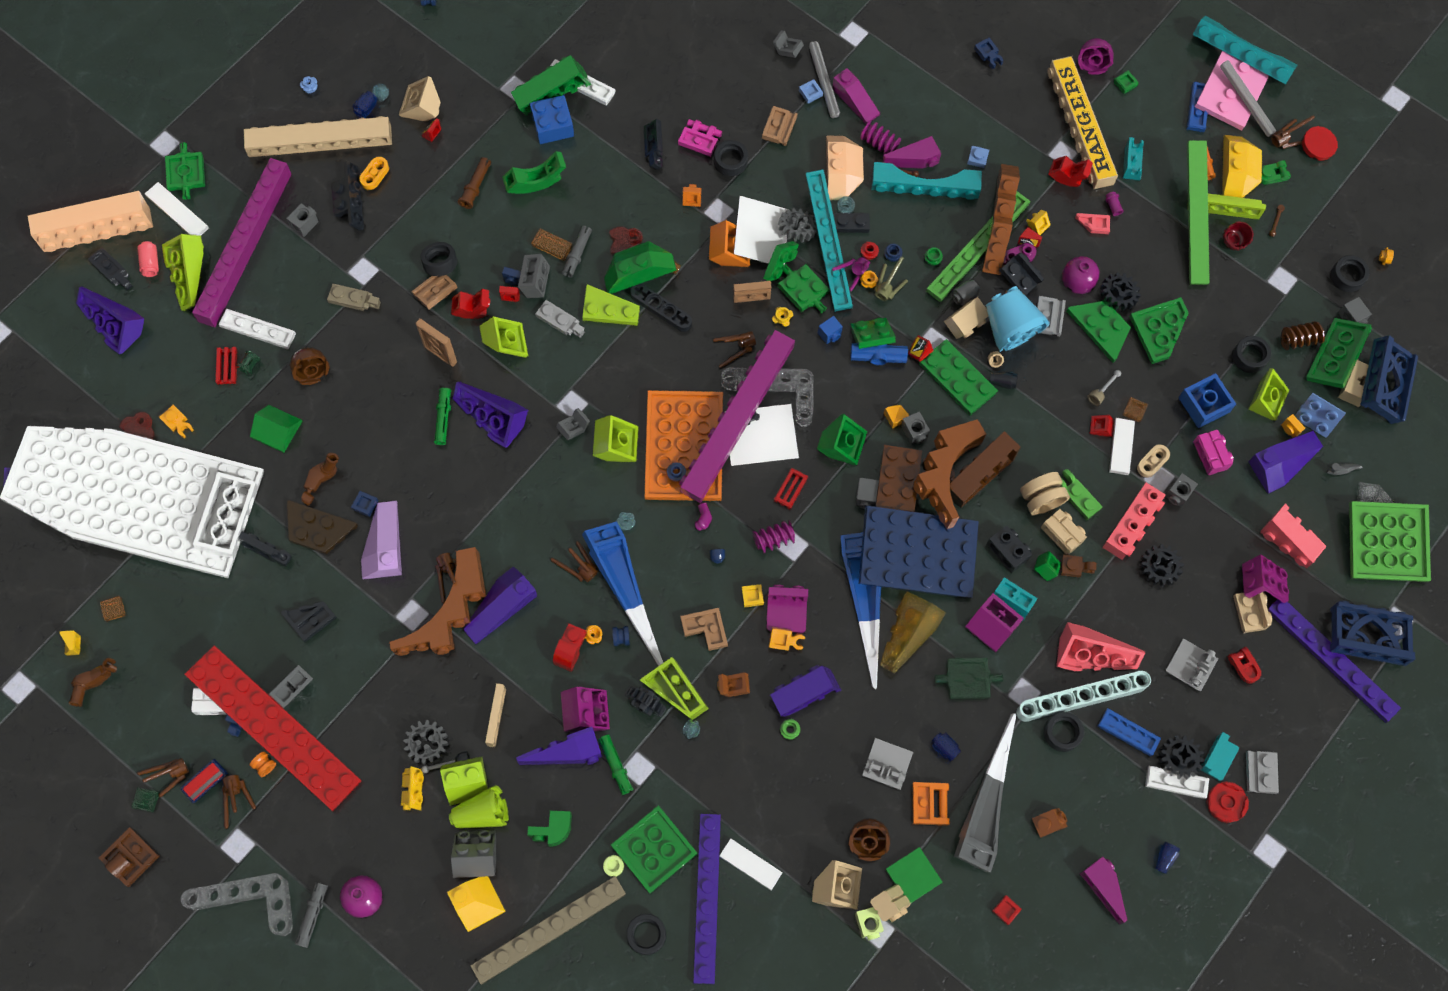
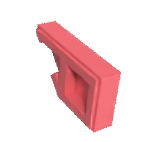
(1094, 223)

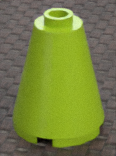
(482, 810)

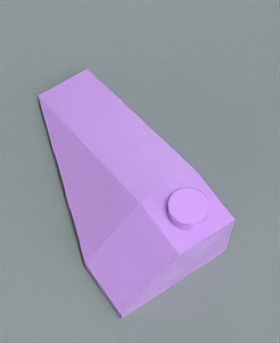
(382, 548)

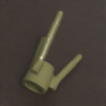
(884, 290)

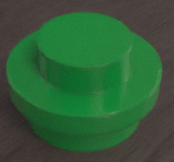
(933, 256)

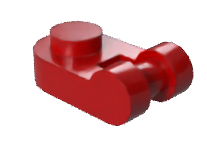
(1248, 672)

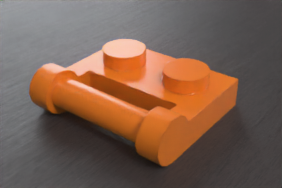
(924, 803)

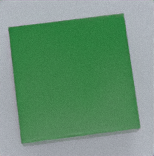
(1126, 82)

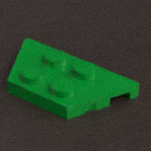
(1102, 325)

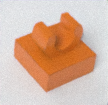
(691, 196)

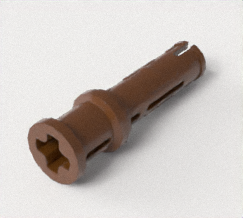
(472, 189)

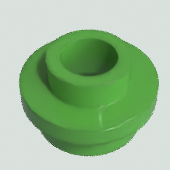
(790, 723)

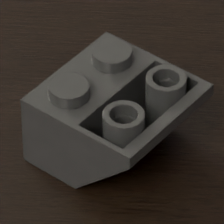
(474, 854)

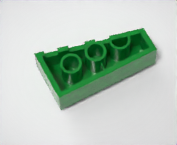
(553, 82)

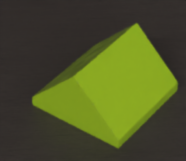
(1269, 396)

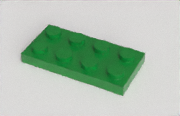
(1339, 353)
(958, 377)

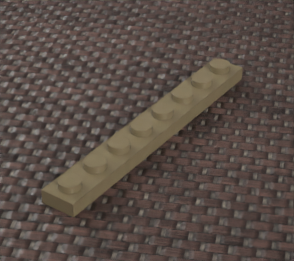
(548, 930)

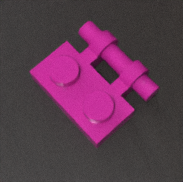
(698, 141)

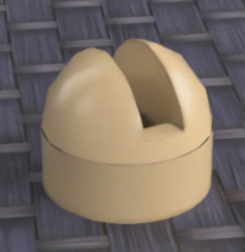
(998, 357)

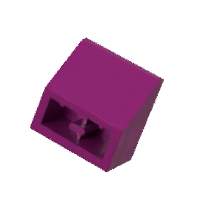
(994, 622)
(584, 709)

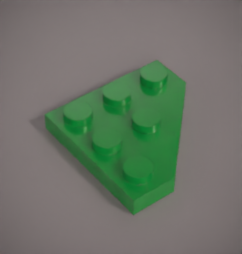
(1160, 328)

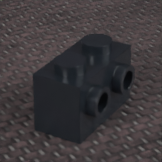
(1009, 548)

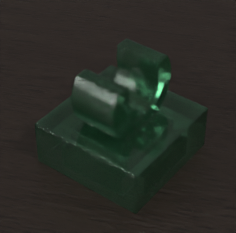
(145, 800)

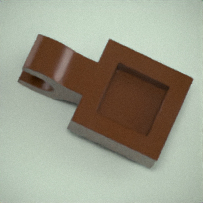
(1074, 566)

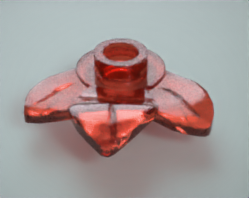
(623, 238)
(132, 426)

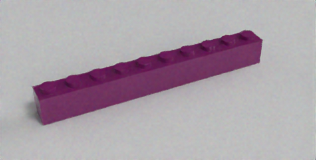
(242, 243)
(738, 415)

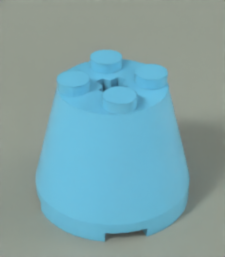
(1014, 319)

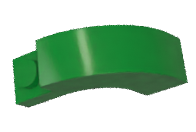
(537, 178)

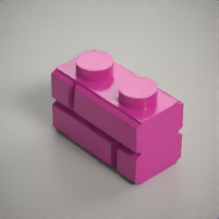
(1213, 452)

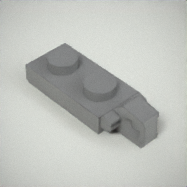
(559, 319)

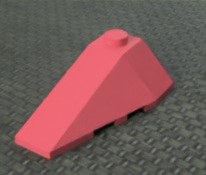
(1090, 649)

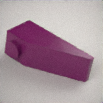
(855, 95)
(916, 155)
(1105, 884)

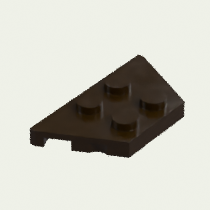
(316, 528)

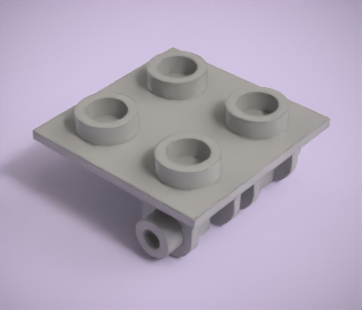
(1192, 664)
(887, 763)

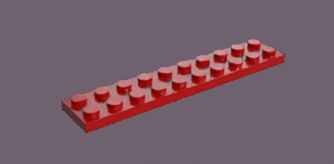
(273, 728)

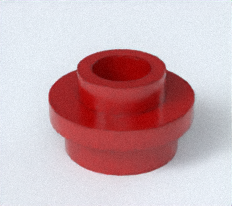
(867, 254)

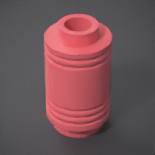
(148, 259)

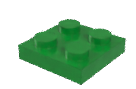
(872, 333)

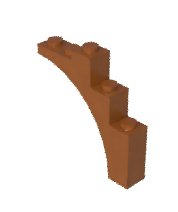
(1002, 218)
(935, 482)
(453, 613)

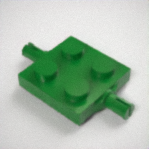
(185, 171)
(803, 288)

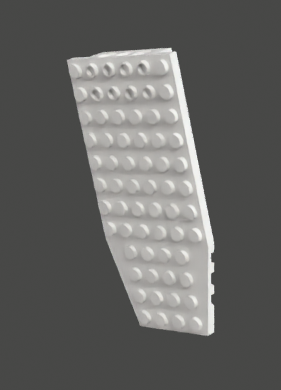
(134, 495)

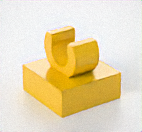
(1039, 222)

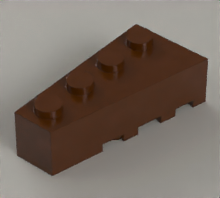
(983, 469)

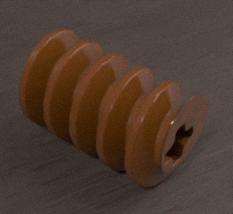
(1302, 335)

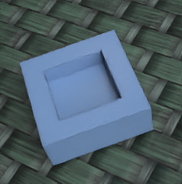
(810, 91)
(978, 157)

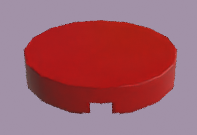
(1319, 143)
(1227, 802)

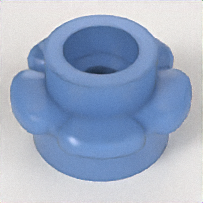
(309, 88)

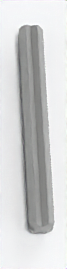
(824, 79)
(1248, 98)

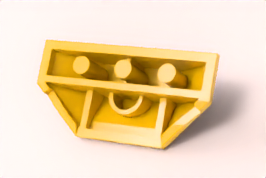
(1240, 166)

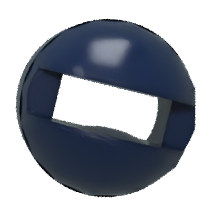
(717, 555)

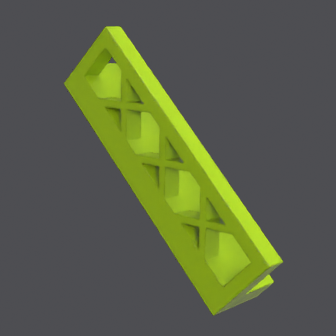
(1235, 206)

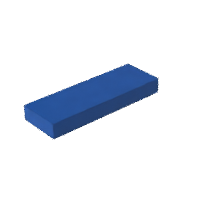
(1196, 117)

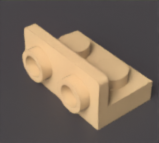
(1253, 612)

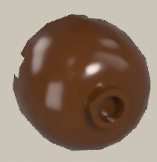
(308, 365)
(869, 839)

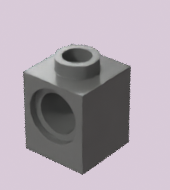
(299, 225)
(1355, 311)
(915, 420)
(1186, 485)
(866, 492)

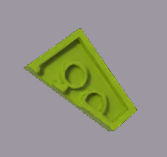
(608, 308)

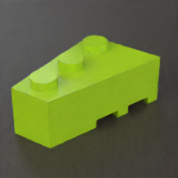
(675, 687)

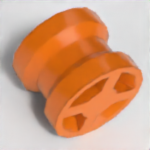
(263, 764)

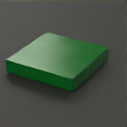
(914, 875)

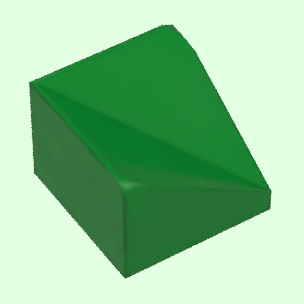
(1047, 565)

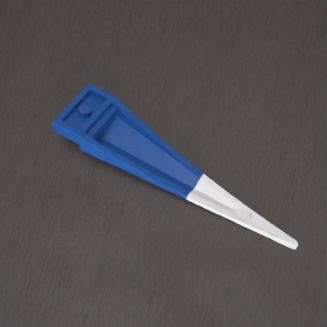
(612, 558)
(866, 601)

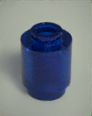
(365, 104)
(945, 746)

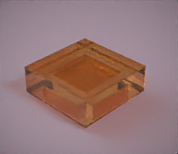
(1135, 409)
(112, 608)

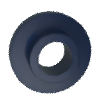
(893, 248)
(676, 477)

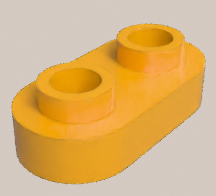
(372, 173)

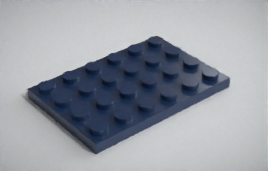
(918, 552)

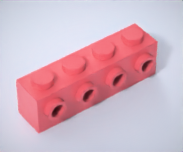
(1134, 520)

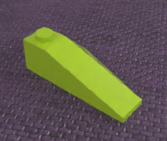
(184, 259)

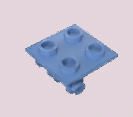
(1319, 415)

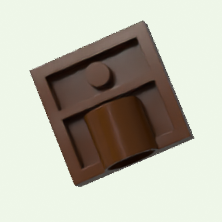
(128, 857)

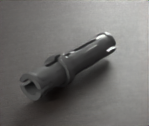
(573, 258)
(311, 914)

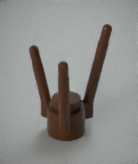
(1282, 137)
(745, 340)
(445, 564)
(587, 569)
(176, 768)
(232, 787)

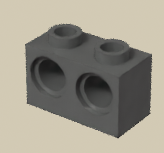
(534, 276)
(290, 686)

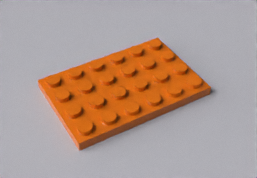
(675, 432)

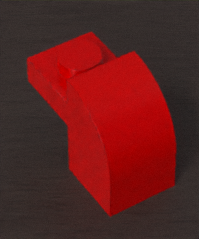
(1068, 172)
(469, 305)
(568, 647)

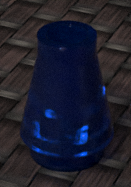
(1167, 856)

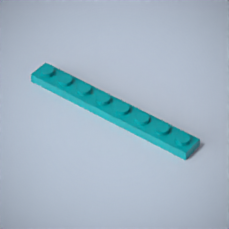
(828, 240)

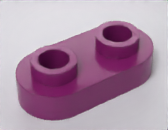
(1021, 248)

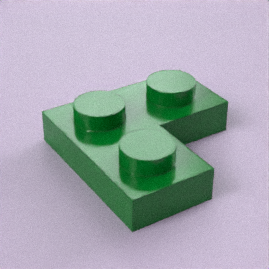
(782, 254)

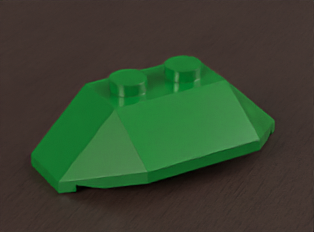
(638, 266)

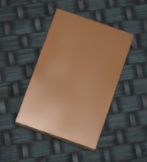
(436, 342)

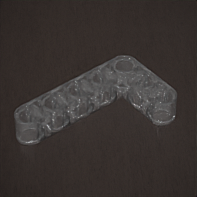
(793, 385)
(245, 894)

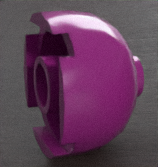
(1095, 56)
(1080, 274)
(361, 896)

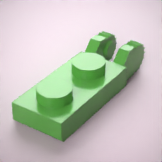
(1080, 496)

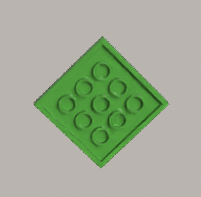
(1389, 541)

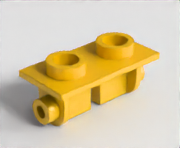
(413, 780)

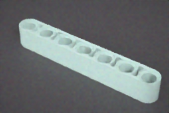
(1090, 690)

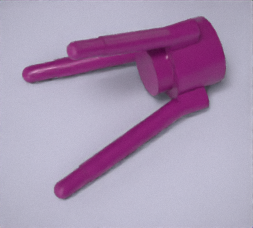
(858, 267)

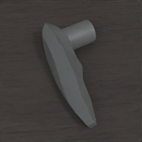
(1339, 469)

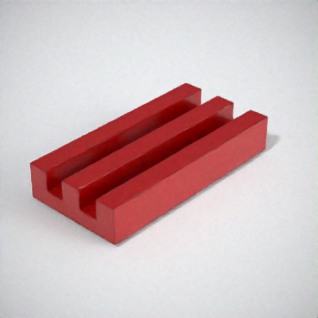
(226, 351)
(783, 502)

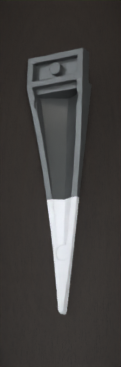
(980, 830)

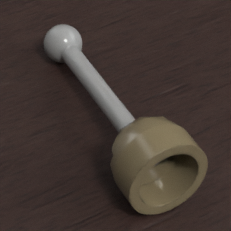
(1097, 396)

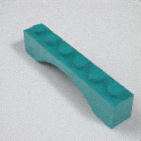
(1225, 40)
(890, 178)

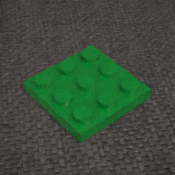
(654, 849)

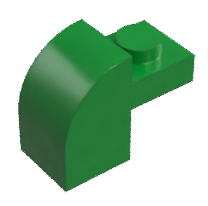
(557, 831)

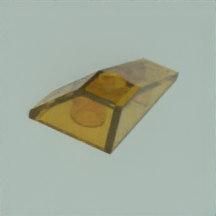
(914, 625)

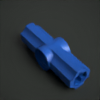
(880, 354)

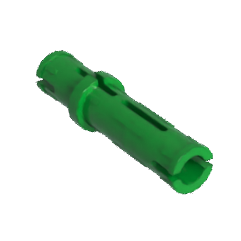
(443, 408)
(615, 764)

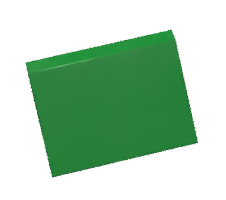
(274, 427)

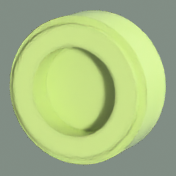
(613, 866)

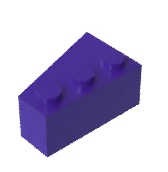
(804, 690)

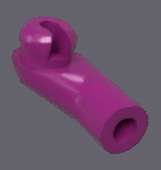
(705, 518)

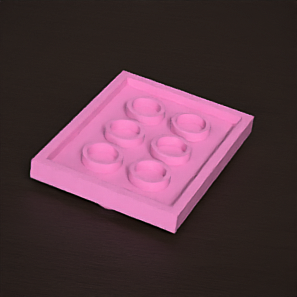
(1221, 98)

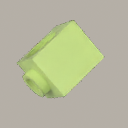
(869, 913)

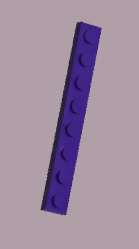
(1337, 663)
(707, 899)

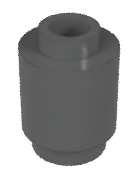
(965, 292)

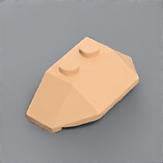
(843, 166)

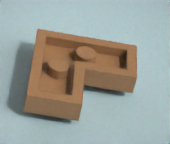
(706, 622)

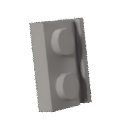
(1054, 312)
(1262, 772)

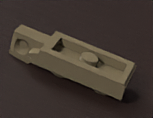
(352, 298)

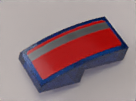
(203, 781)

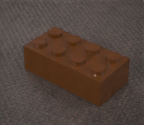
(896, 478)

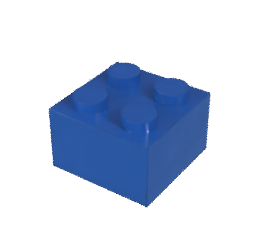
(552, 119)
(1207, 400)

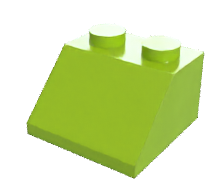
(615, 440)
(463, 779)

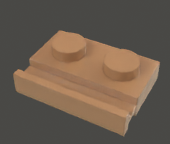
(779, 126)
(434, 290)
(752, 291)

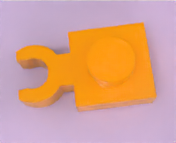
(175, 420)
(783, 638)

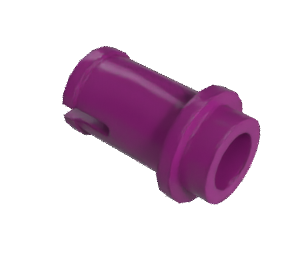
(1114, 203)

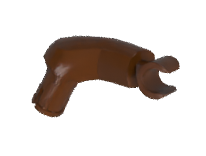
(318, 475)
(90, 680)

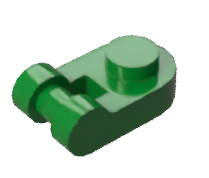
(1269, 175)

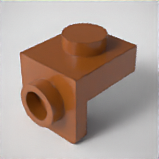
(733, 684)
(1050, 822)

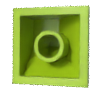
(504, 336)

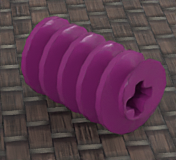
(880, 139)
(775, 536)

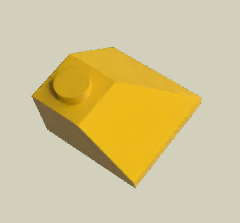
(476, 902)

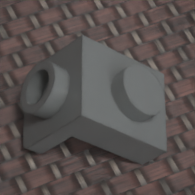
(787, 46)
(573, 425)

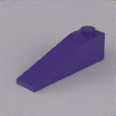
(116, 322)
(497, 415)
(1284, 460)
(503, 600)
(577, 749)

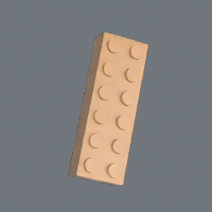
(90, 221)

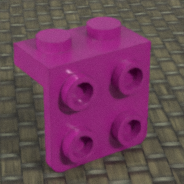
(1263, 575)
(787, 608)

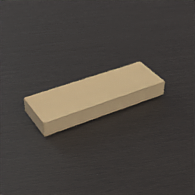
(495, 716)

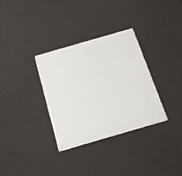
(758, 229)
(767, 438)

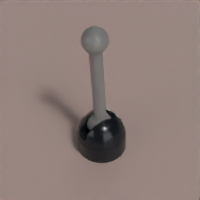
(460, 757)

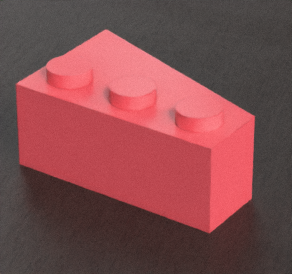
(1292, 537)

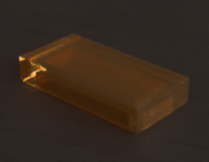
(552, 244)

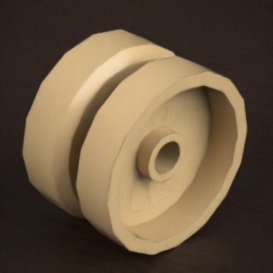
(1044, 493)

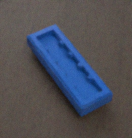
(1129, 732)

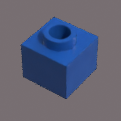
(830, 330)

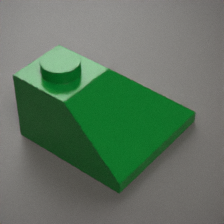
(843, 440)

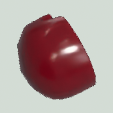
(1238, 235)

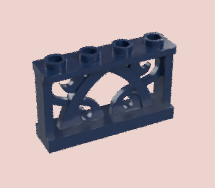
(1375, 384)
(1381, 619)

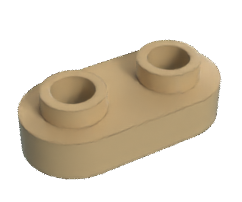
(1152, 462)

